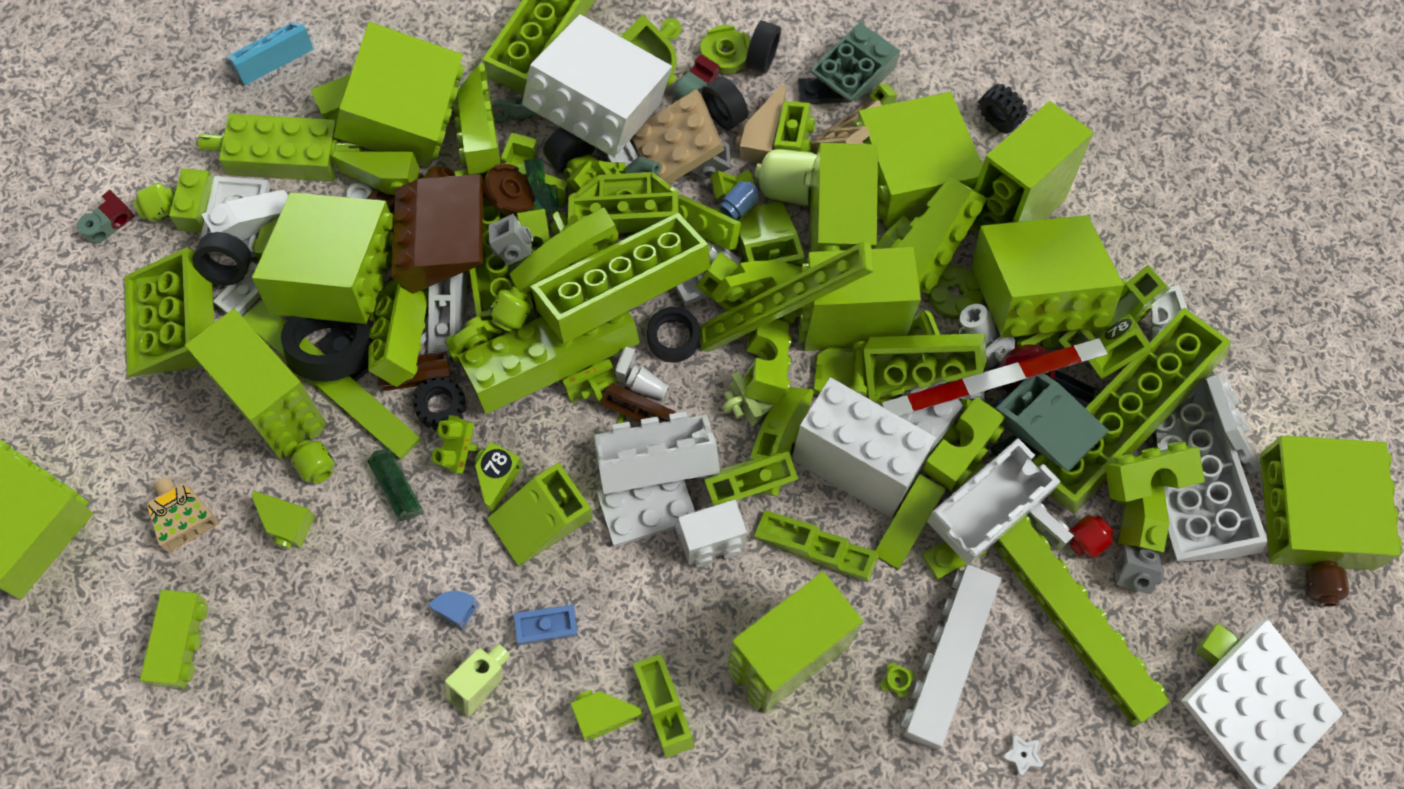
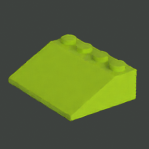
(163, 312)

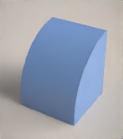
(454, 607)

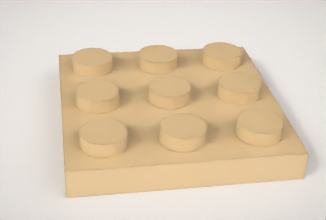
(679, 137)

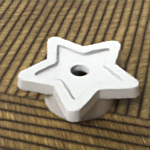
(1015, 757)

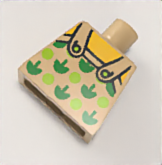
(178, 514)

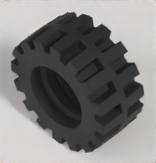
(1002, 108)
(433, 388)

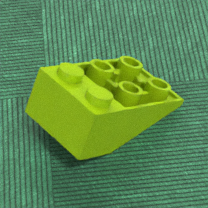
(769, 235)
(540, 514)

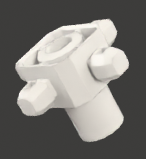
(977, 320)

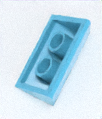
(270, 52)

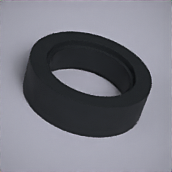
(324, 367)

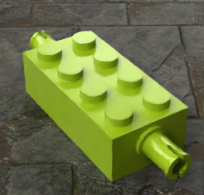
(277, 147)

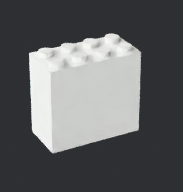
(596, 85)
(861, 447)

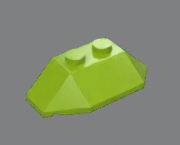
(629, 198)

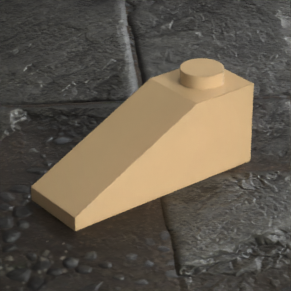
(761, 129)

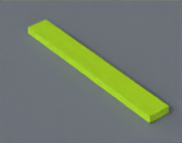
(787, 296)
(344, 392)

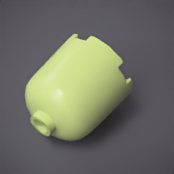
(786, 176)

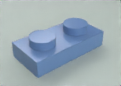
(545, 624)

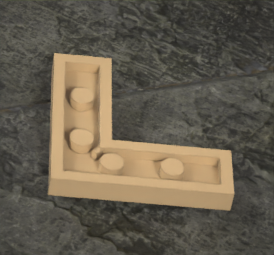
(844, 129)

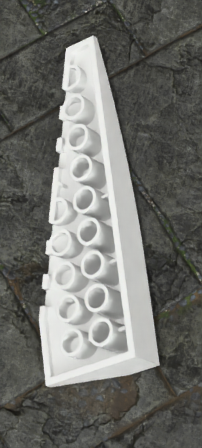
(1218, 515)

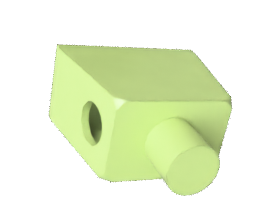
(476, 679)

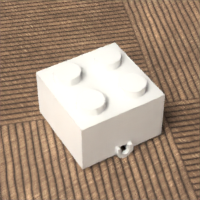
(712, 533)

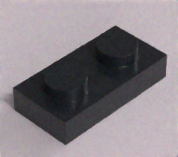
(817, 92)

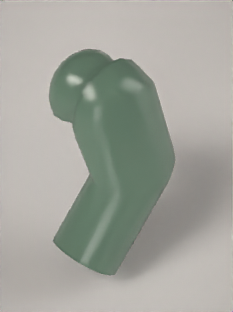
(642, 165)

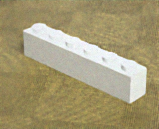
(951, 657)

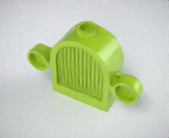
(649, 38)

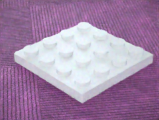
(1262, 707)

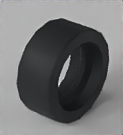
(763, 46)
(725, 103)
(563, 147)
(227, 245)
(673, 354)

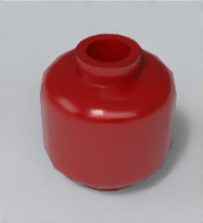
(1091, 536)

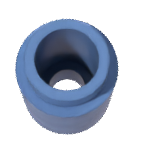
(739, 200)

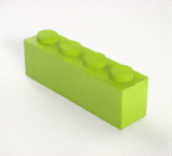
(476, 124)
(941, 230)
(397, 332)
(919, 361)

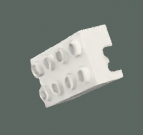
(656, 452)
(992, 502)

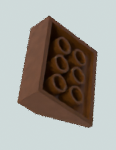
(437, 230)

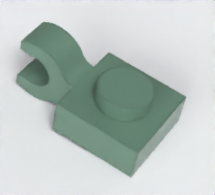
(512, 107)

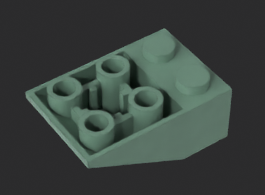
(857, 63)
(1051, 421)

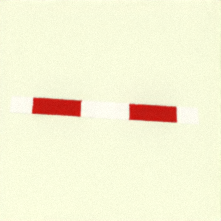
(996, 377)

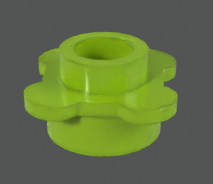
(905, 676)

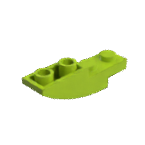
(753, 279)
(782, 426)

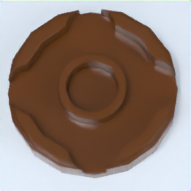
(508, 189)

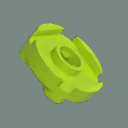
(726, 36)
(968, 286)
(473, 335)

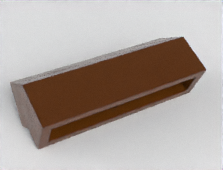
(428, 366)
(636, 400)

